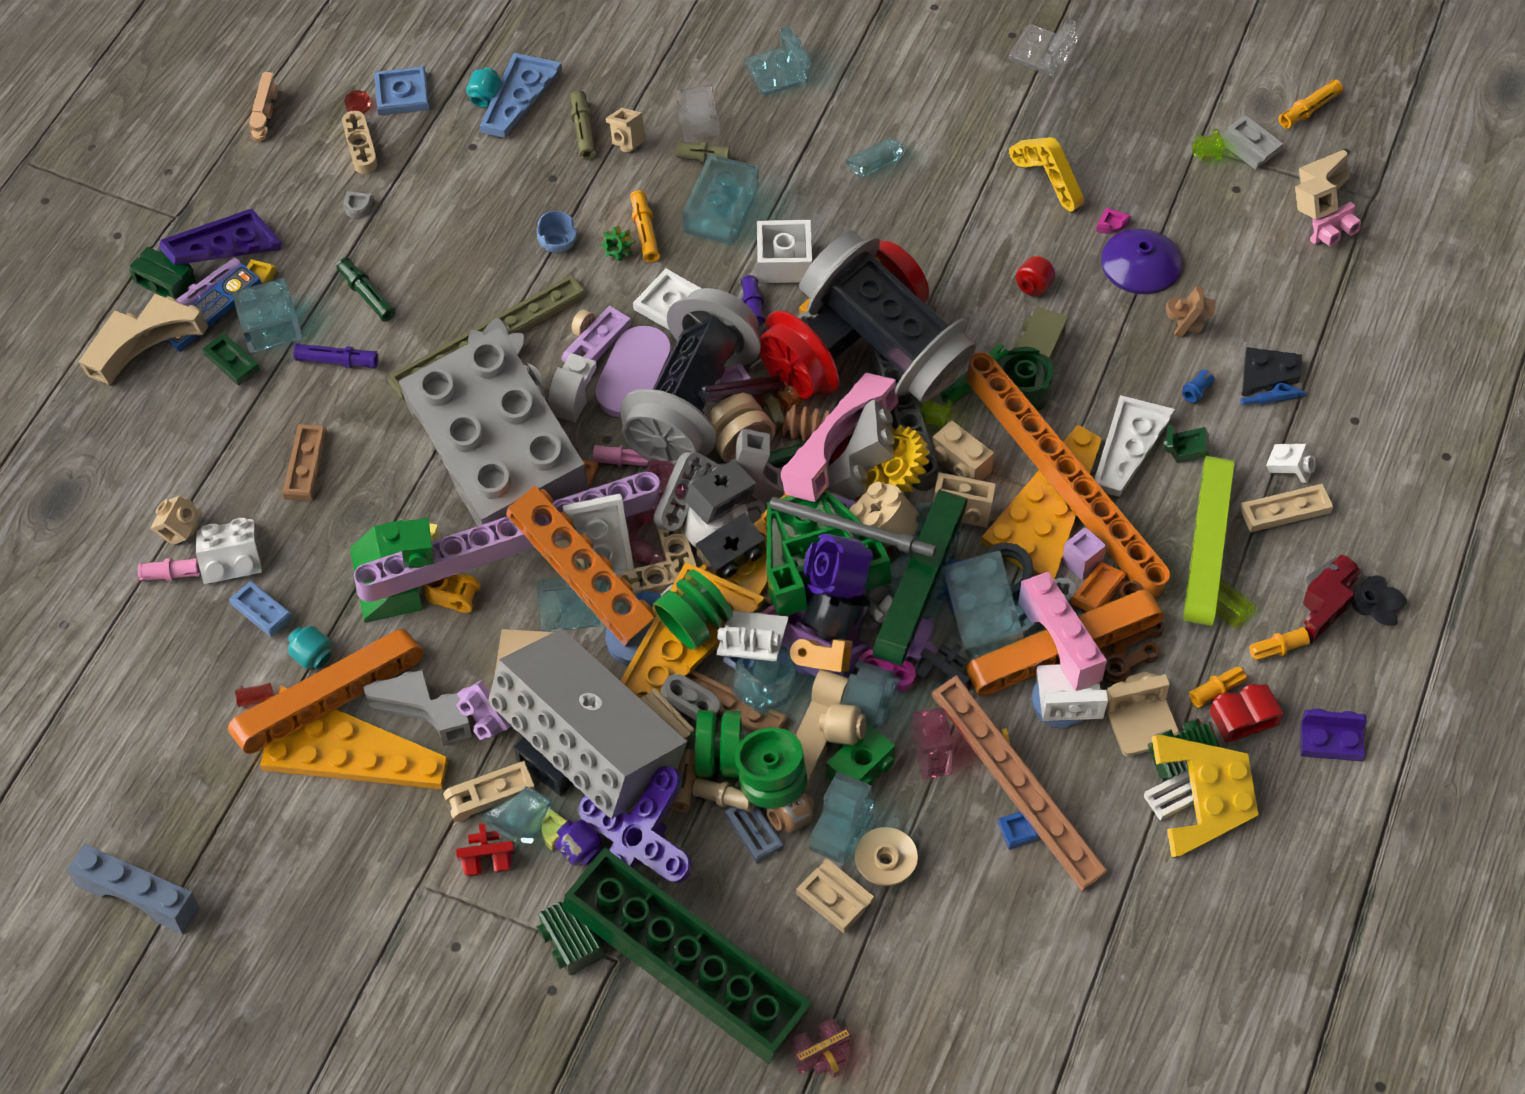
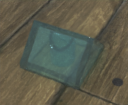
(562, 607)

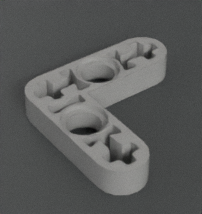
(702, 467)

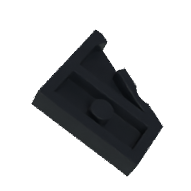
(1268, 368)

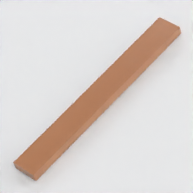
(1019, 783)

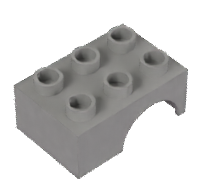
(493, 428)

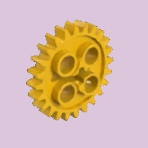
(906, 464)

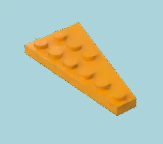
(354, 750)

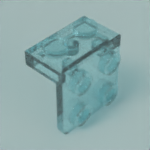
(780, 67)

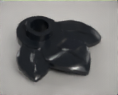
(1378, 600)

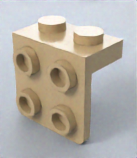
(1139, 712)

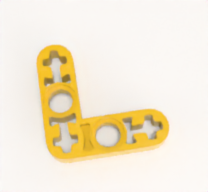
(1050, 154)

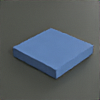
(401, 90)

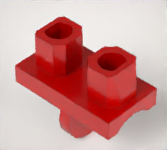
(471, 856)

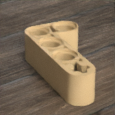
(826, 690)

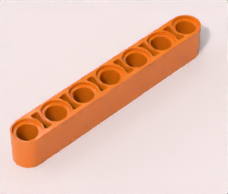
(1104, 624)
(324, 691)

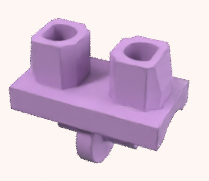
(475, 702)

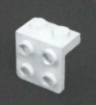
(227, 550)

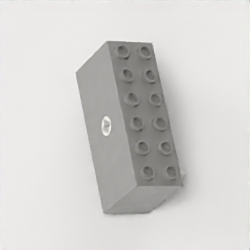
(584, 720)

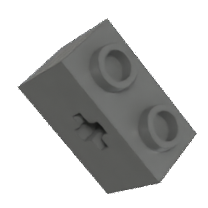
(720, 491)

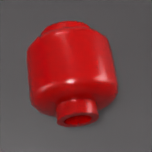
(1035, 276)

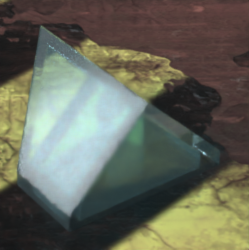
(519, 816)

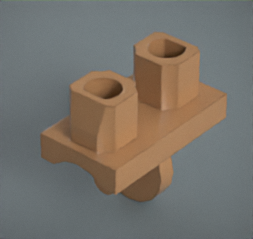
(1190, 311)

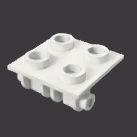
(752, 636)

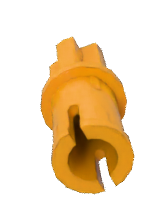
(1279, 644)
(1217, 686)

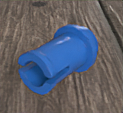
(1194, 390)

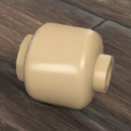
(843, 724)

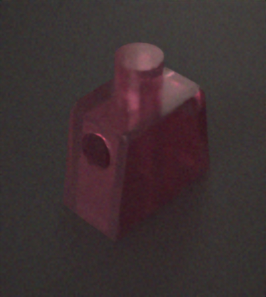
(932, 734)

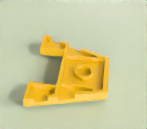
(1219, 786)

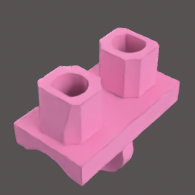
(1330, 226)

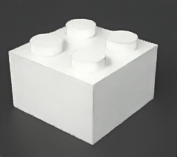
(783, 250)

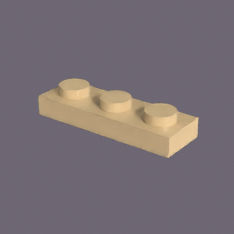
(1286, 508)

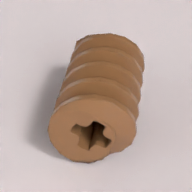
(802, 423)

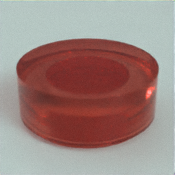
(357, 101)

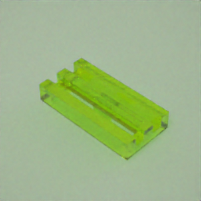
(1248, 607)

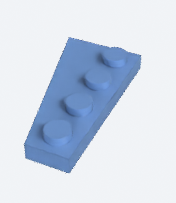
(522, 85)

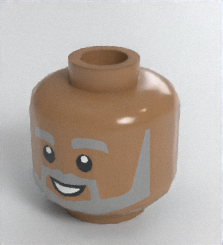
(793, 815)

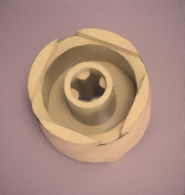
(886, 509)

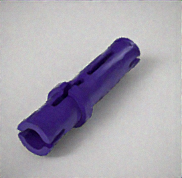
(344, 356)

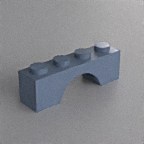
(158, 898)

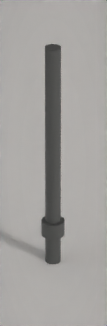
(904, 542)

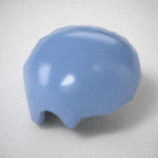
(556, 231)

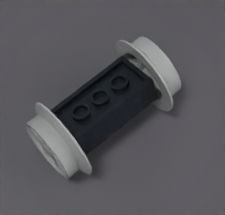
(887, 315)
(710, 333)

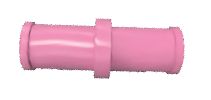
(168, 569)

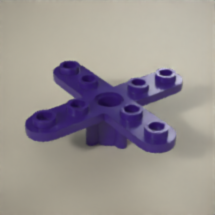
(641, 835)

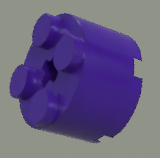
(837, 566)

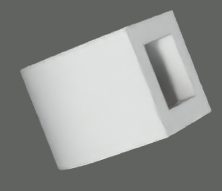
(568, 387)

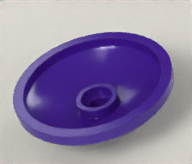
(1141, 261)

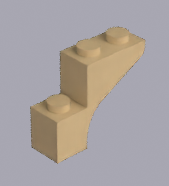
(1319, 185)

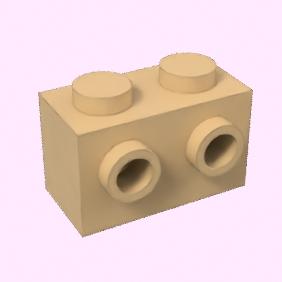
(962, 452)
(979, 496)

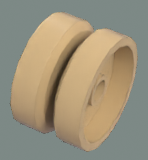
(731, 416)

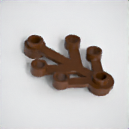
(1117, 659)

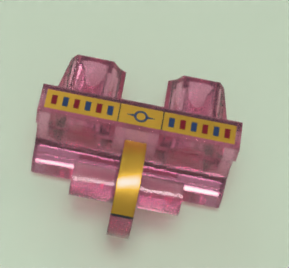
(826, 1053)

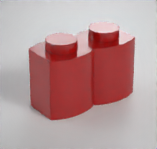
(1245, 712)

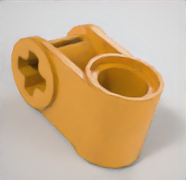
(453, 592)

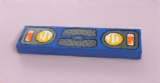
(219, 301)

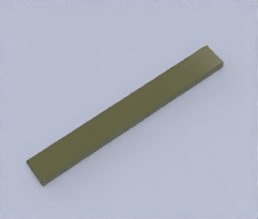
(516, 320)

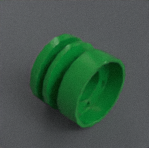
(699, 604)

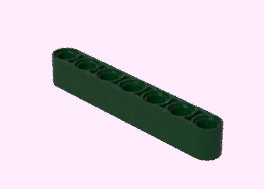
(919, 579)

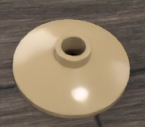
(890, 844)

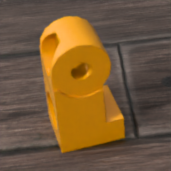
(812, 654)

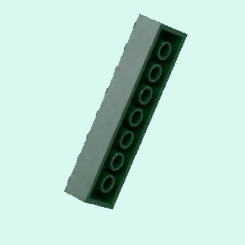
(686, 955)

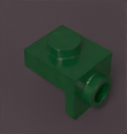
(1187, 444)

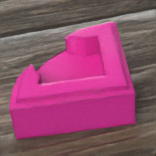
(1112, 221)

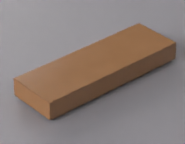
(305, 462)

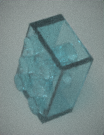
(720, 199)
(983, 603)

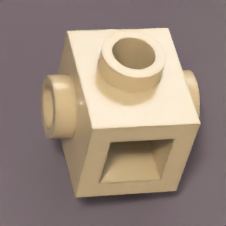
(176, 519)

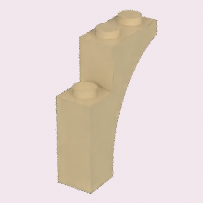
(128, 336)

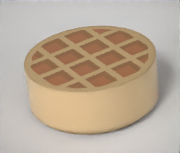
(582, 321)

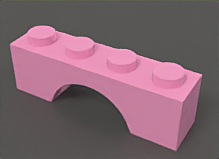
(1078, 653)

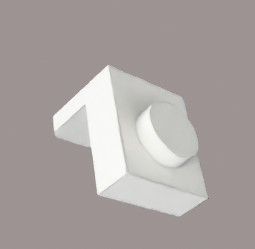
(1292, 459)

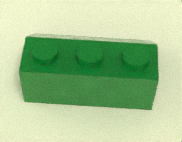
(375, 544)

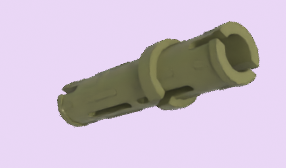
(581, 117)

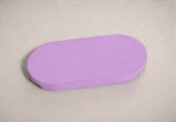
(632, 366)

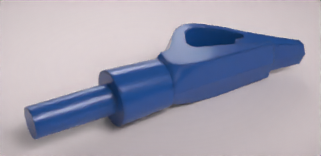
(1280, 393)

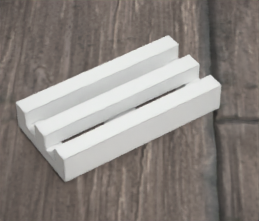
(1166, 786)

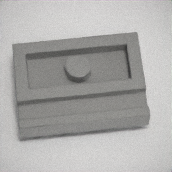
(1251, 142)

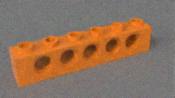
(538, 502)

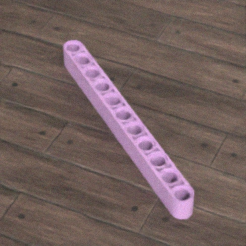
(495, 540)

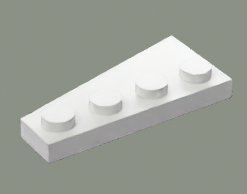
(1129, 441)

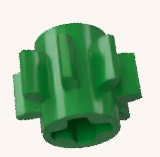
(611, 243)

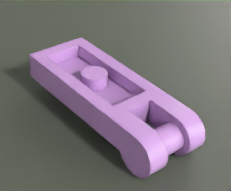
(599, 335)

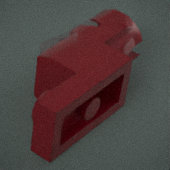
(1329, 594)

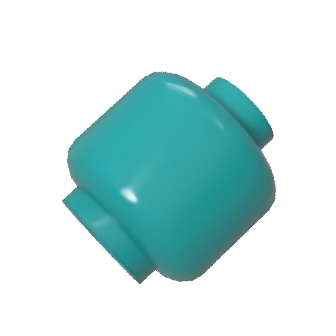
(483, 86)
(309, 647)

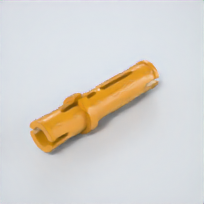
(1303, 108)
(643, 219)

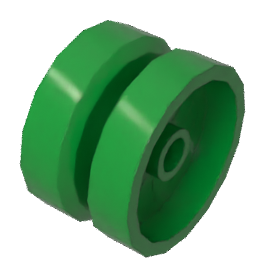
(717, 744)
(771, 767)

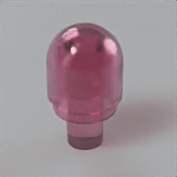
(644, 552)

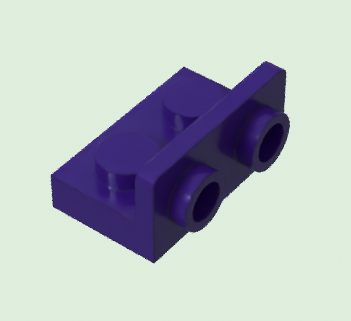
(1332, 735)

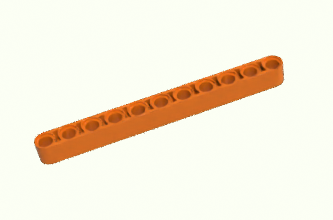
(1067, 485)

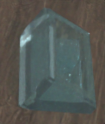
(875, 157)

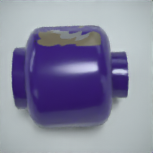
(578, 842)

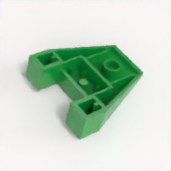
(787, 548)

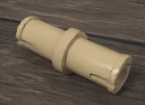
(722, 794)

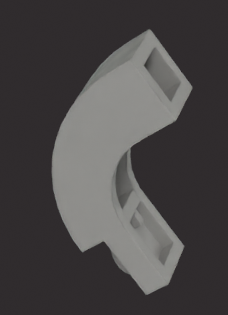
(752, 456)

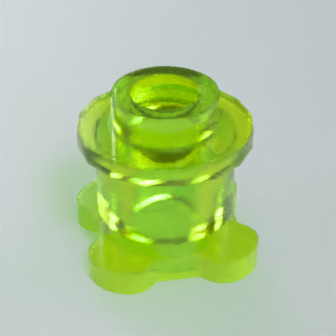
(1208, 146)
(936, 413)

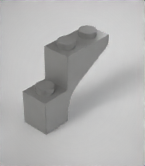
(868, 447)
(410, 698)

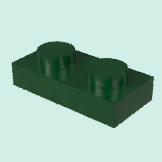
(231, 359)

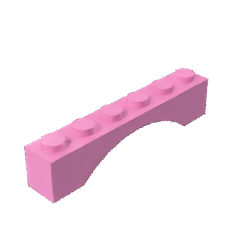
(807, 471)

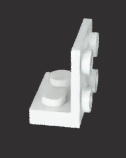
(1062, 702)

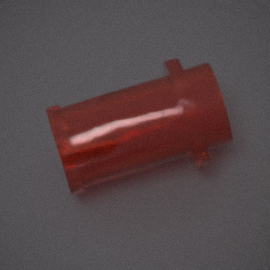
(253, 695)

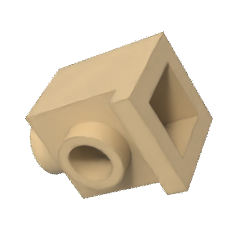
(626, 129)

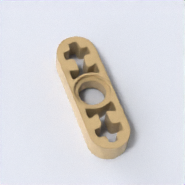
(358, 150)

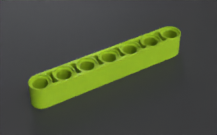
(1208, 541)

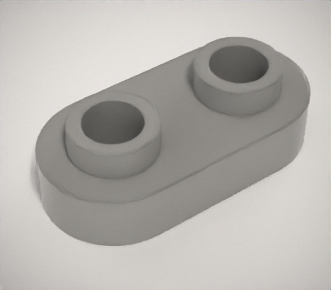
(690, 695)

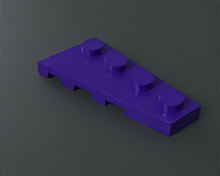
(224, 238)

